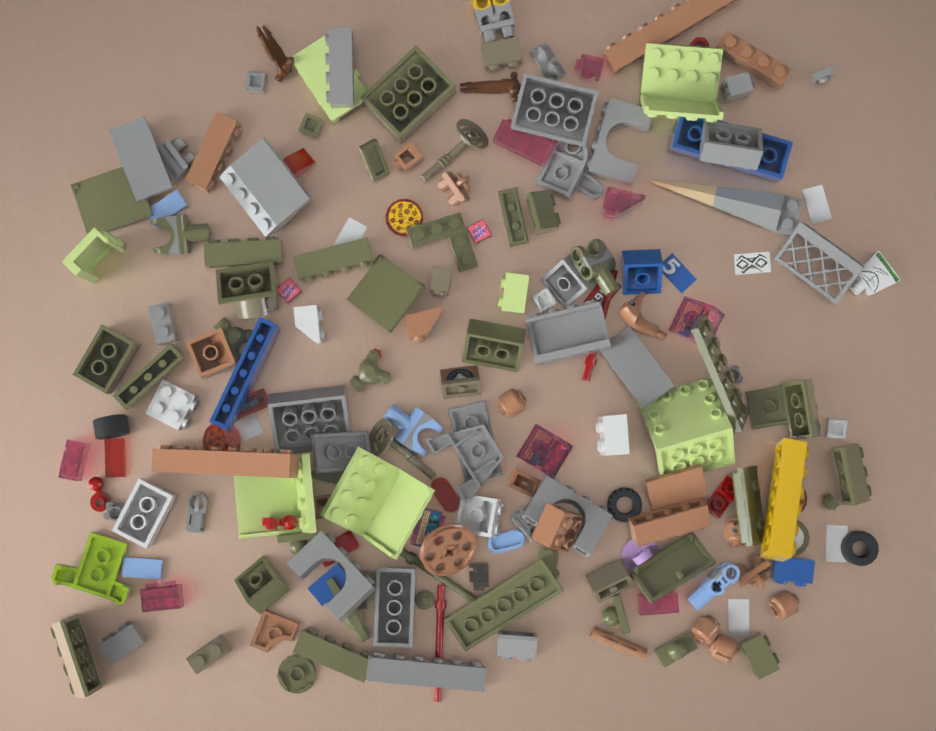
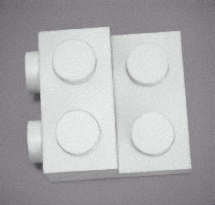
(172, 405)
(481, 515)

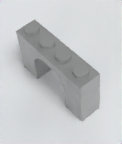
(603, 162)
(594, 518)
(356, 587)

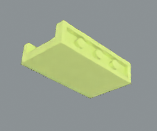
(313, 68)
(91, 252)

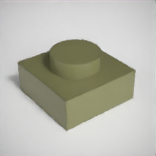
(311, 125)

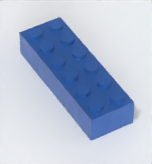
(773, 162)

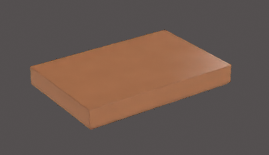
(677, 487)

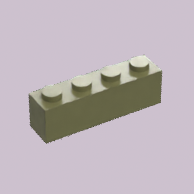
(240, 253)
(333, 259)
(149, 376)
(332, 654)

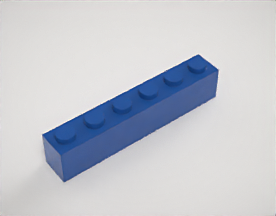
(245, 374)

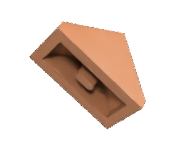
(523, 482)

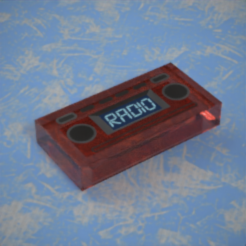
(255, 402)

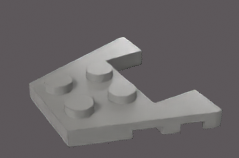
(475, 450)

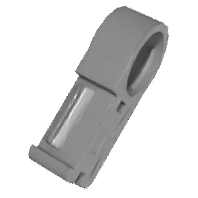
(195, 516)
(523, 525)

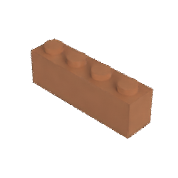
(753, 60)
(213, 152)
(669, 522)

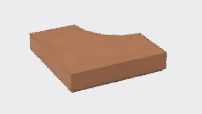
(273, 629)

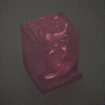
(589, 66)

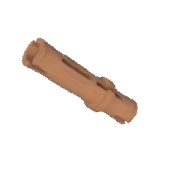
(597, 634)

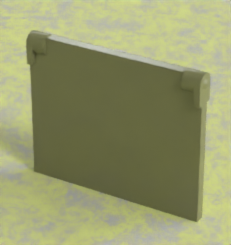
(109, 201)
(386, 293)

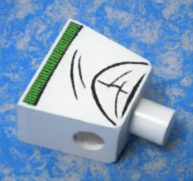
(875, 276)

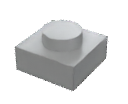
(822, 76)

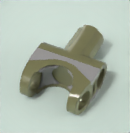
(180, 234)
(596, 265)

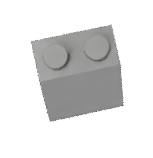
(566, 282)
(516, 644)

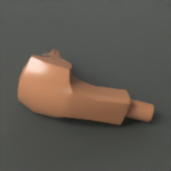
(632, 316)

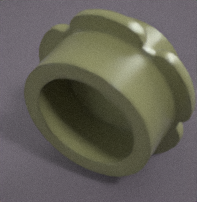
(830, 502)

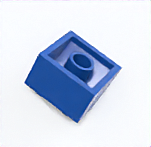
(641, 271)

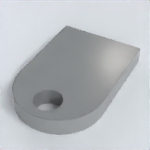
(563, 169)

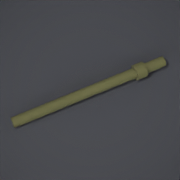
(411, 558)

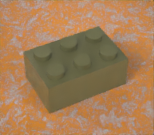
(106, 359)

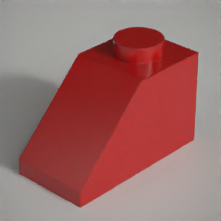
(299, 162)

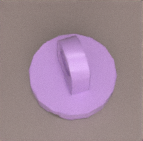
(635, 555)

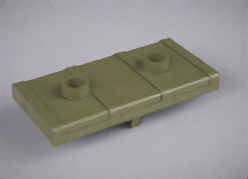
(748, 505)
(672, 567)

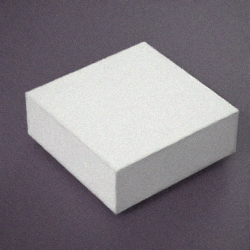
(544, 300)
(836, 429)

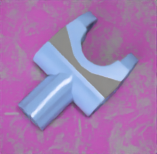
(411, 426)
(706, 591)

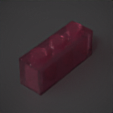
(523, 144)

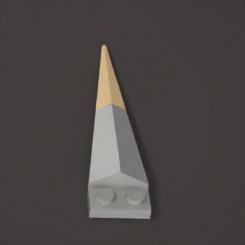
(766, 209)

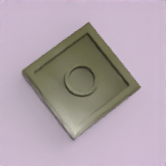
(766, 407)

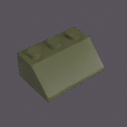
(246, 282)
(493, 345)
(801, 409)
(851, 474)

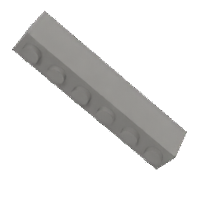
(425, 672)

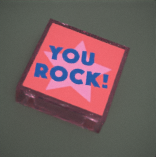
(479, 231)
(289, 290)

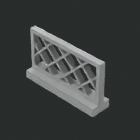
(827, 247)

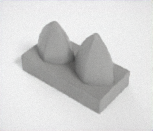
(547, 62)

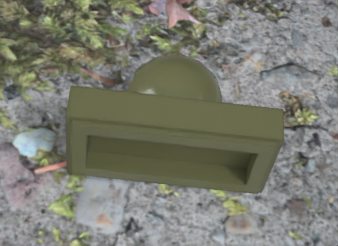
(373, 159)
(296, 540)
(616, 614)
(676, 649)

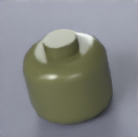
(424, 599)

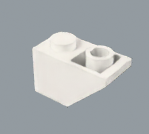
(308, 321)

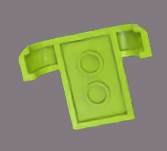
(97, 569)

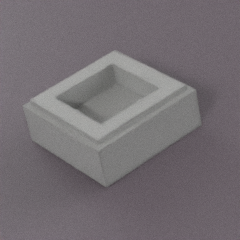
(256, 82)

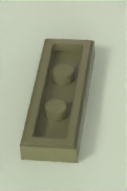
(513, 217)

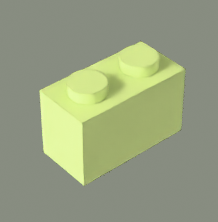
(514, 294)

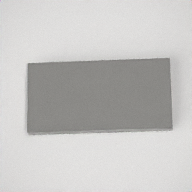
(141, 159)
(637, 368)
(471, 416)

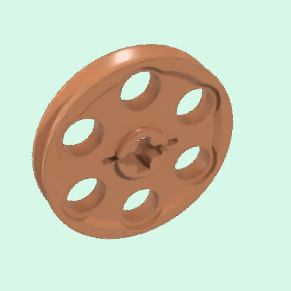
(448, 542)

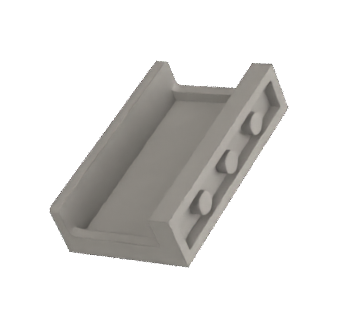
(568, 332)

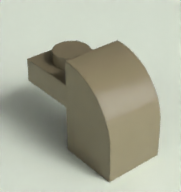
(255, 307)

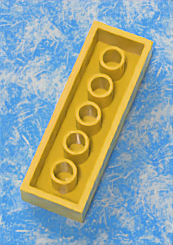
(784, 500)

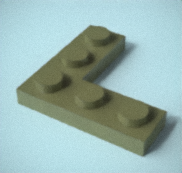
(452, 228)

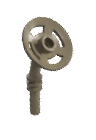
(467, 139)
(387, 440)

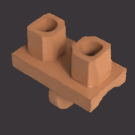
(450, 181)
(760, 567)

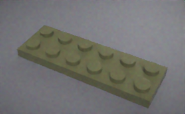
(721, 376)
(503, 604)

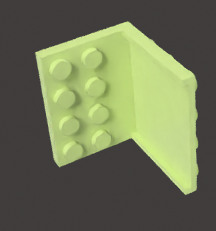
(681, 81)
(690, 428)
(275, 498)
(378, 502)

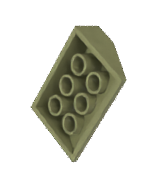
(409, 93)
(76, 656)

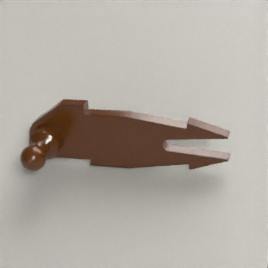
(275, 53)
(494, 86)

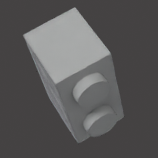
(737, 87)
(163, 323)
(122, 643)

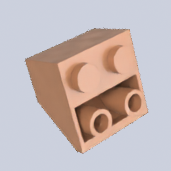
(557, 527)

